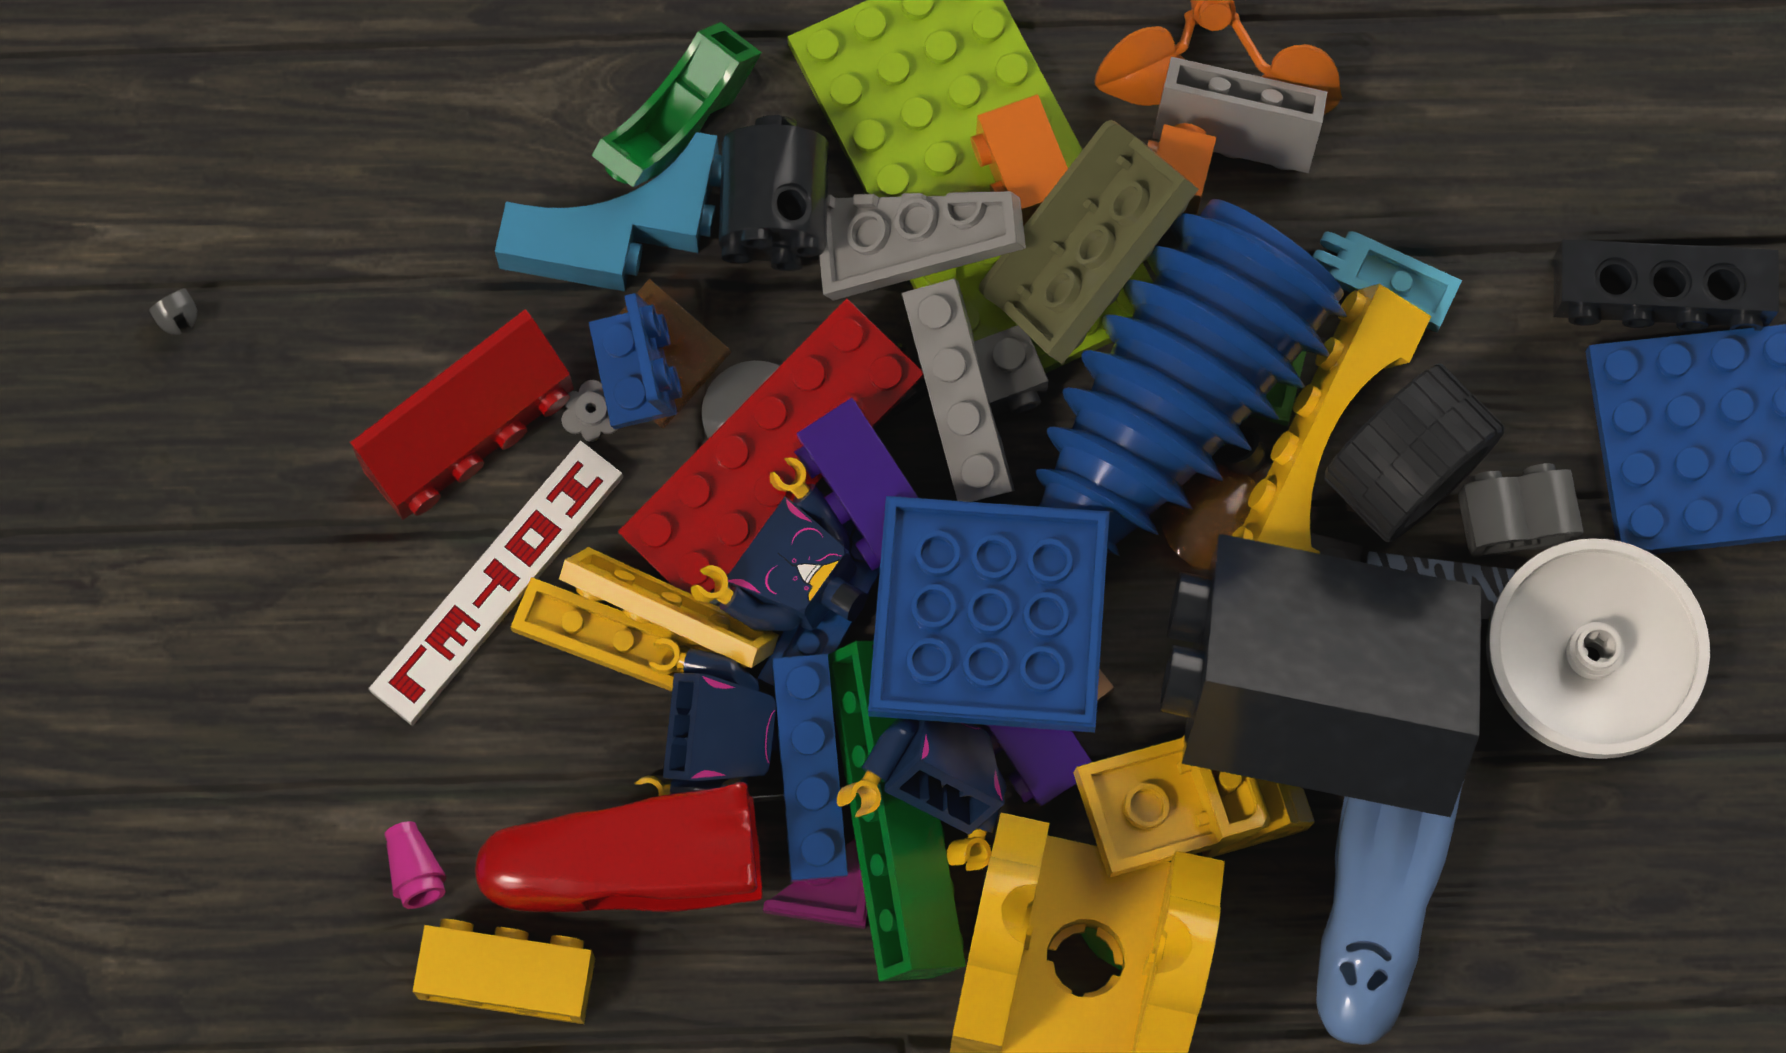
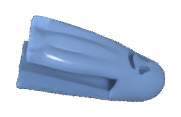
(1371, 944)

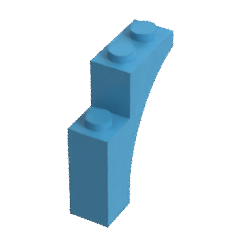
(598, 240)

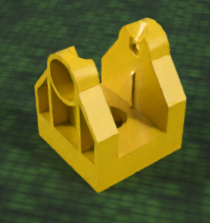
(1049, 888)

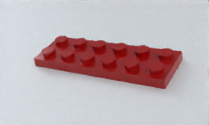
(724, 489)

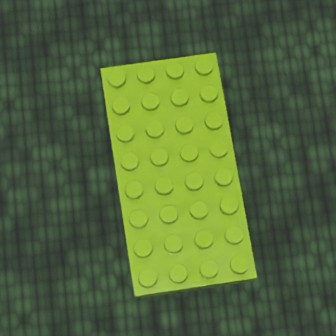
(906, 99)

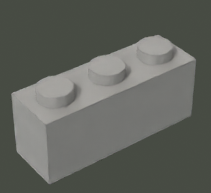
(1246, 113)

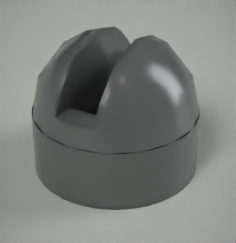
(174, 309)

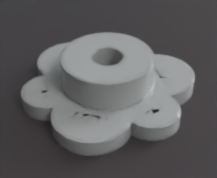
(578, 420)

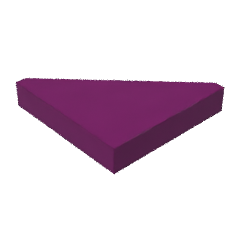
(825, 900)

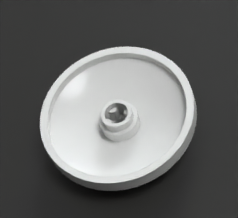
(1625, 608)

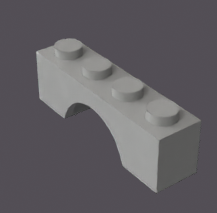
(957, 391)

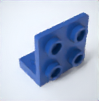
(634, 366)

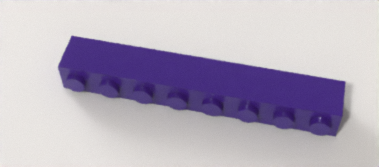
(860, 478)

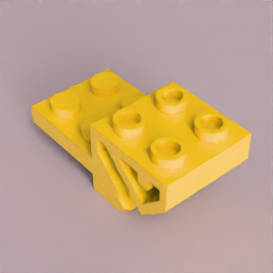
(1154, 805)

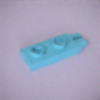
(1367, 263)

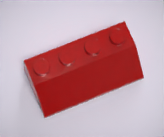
(463, 416)

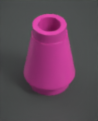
(413, 867)

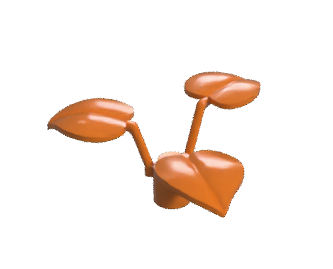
(1140, 61)

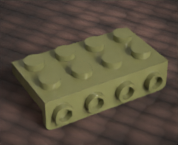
(1087, 239)

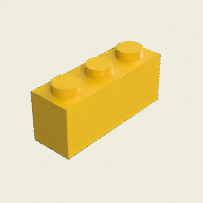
(504, 971)

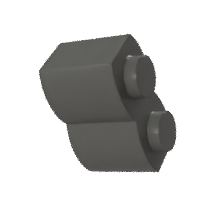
(1520, 511)

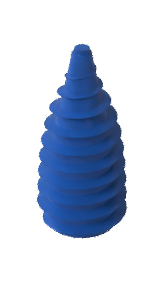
(1188, 366)

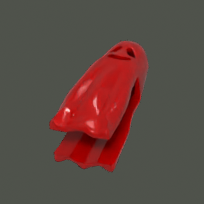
(636, 856)

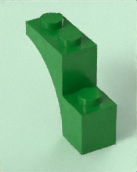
(698, 85)

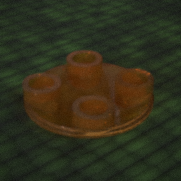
(1216, 510)

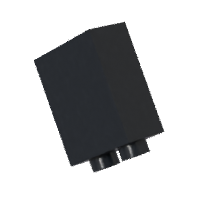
(1327, 674)

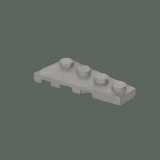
(912, 236)

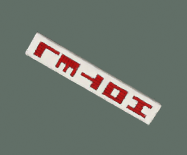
(496, 583)

